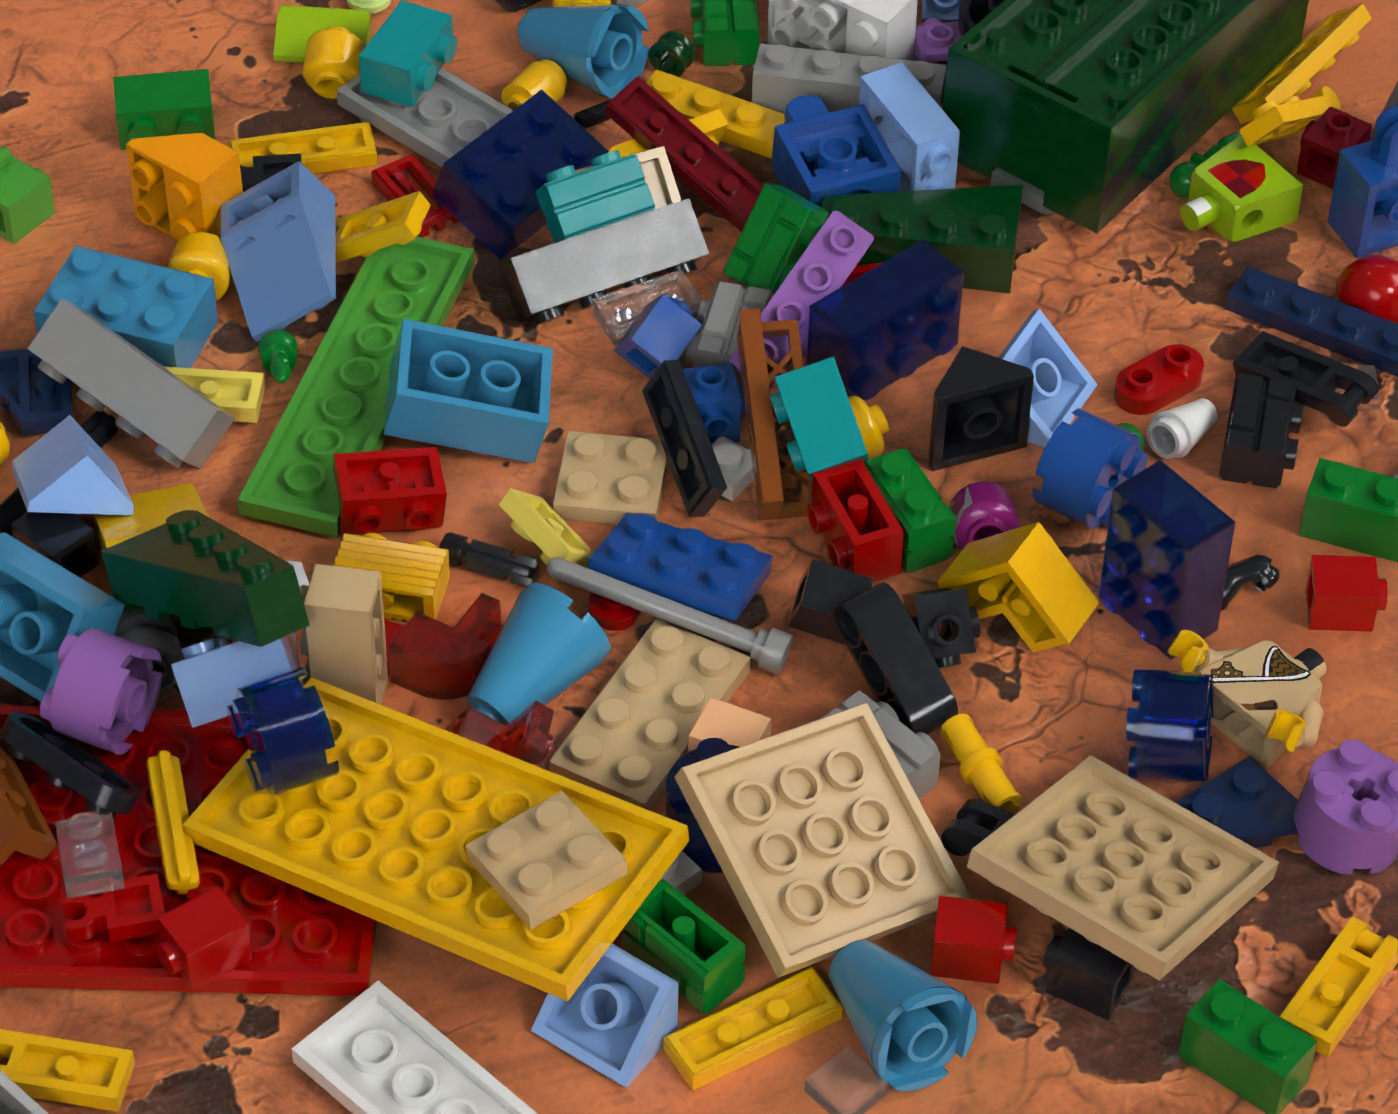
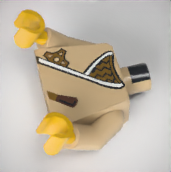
(1260, 693)

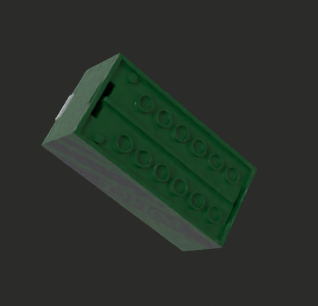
(1104, 92)

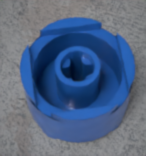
(1085, 465)

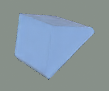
(1059, 377)
(70, 475)
(613, 1016)

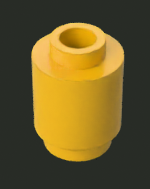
(536, 76)

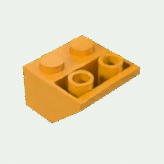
(182, 182)

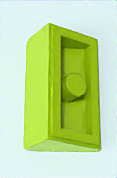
(299, 23)

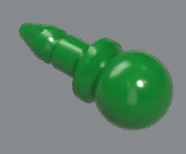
(1181, 175)
(278, 354)

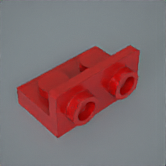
(390, 490)

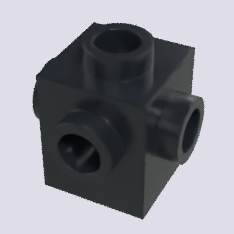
(958, 622)

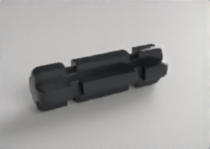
(491, 559)

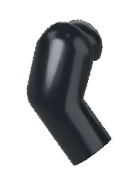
(1251, 569)

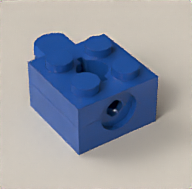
(831, 152)
(1367, 190)

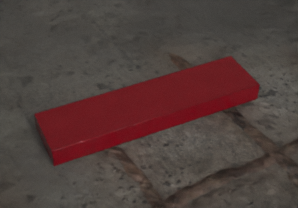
(689, 151)

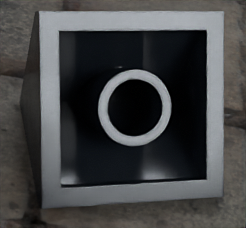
(979, 409)

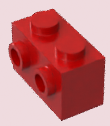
(856, 521)

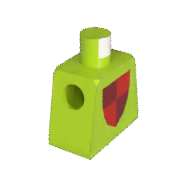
(1241, 193)

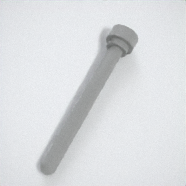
(765, 647)

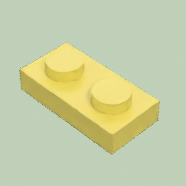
(233, 391)
(543, 526)

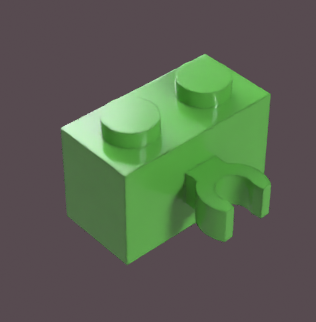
(24, 197)

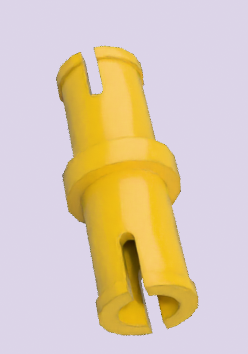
(979, 763)

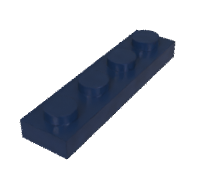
(1315, 319)

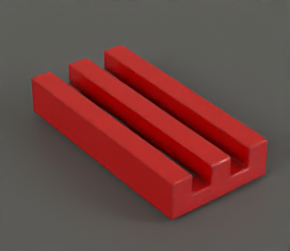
(394, 184)

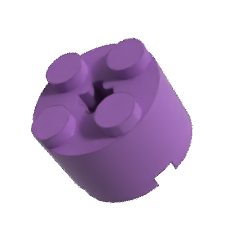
(102, 689)
(1350, 810)

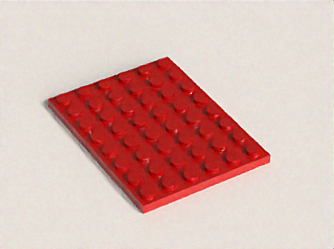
(295, 936)

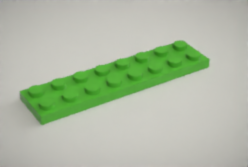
(346, 383)

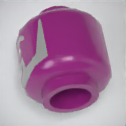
(981, 512)

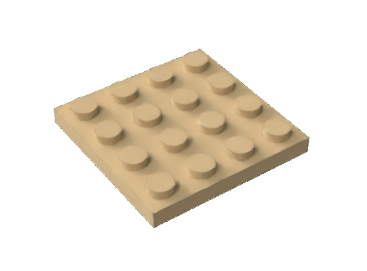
(820, 838)
(1123, 866)

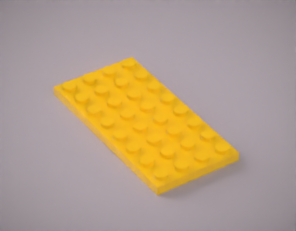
(396, 833)

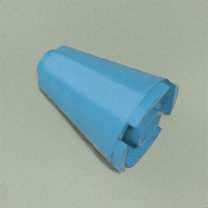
(589, 42)
(537, 654)
(901, 1015)

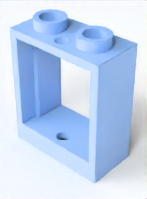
(913, 128)

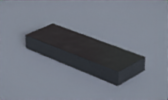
(684, 438)

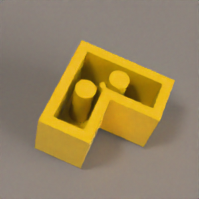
(1027, 582)

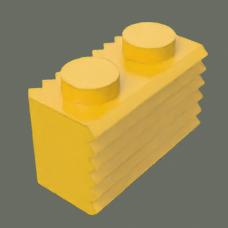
(411, 574)

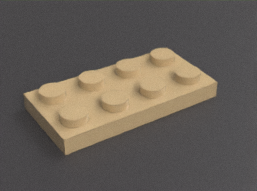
(647, 712)

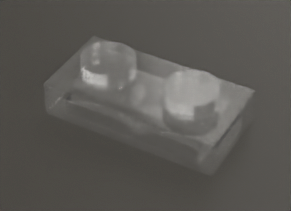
(621, 308)
(89, 854)

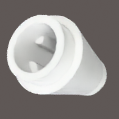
(1180, 428)

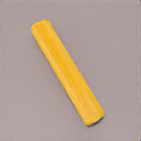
(170, 814)

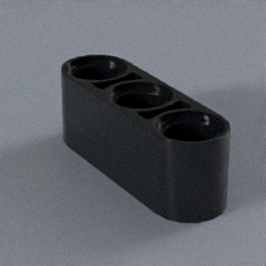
(895, 658)

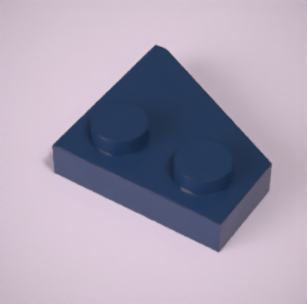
(30, 396)
(1245, 804)

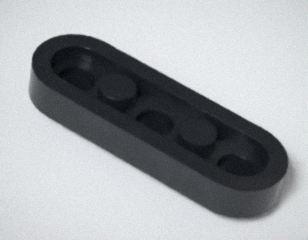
(69, 764)

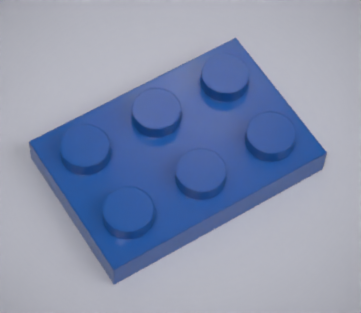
(682, 565)

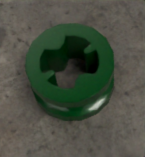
(676, 44)

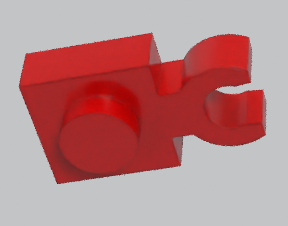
(124, 912)

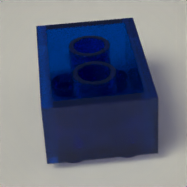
(497, 174)
(888, 320)
(1165, 557)

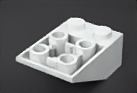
(845, 26)

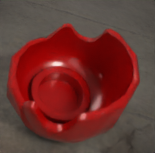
(1371, 286)

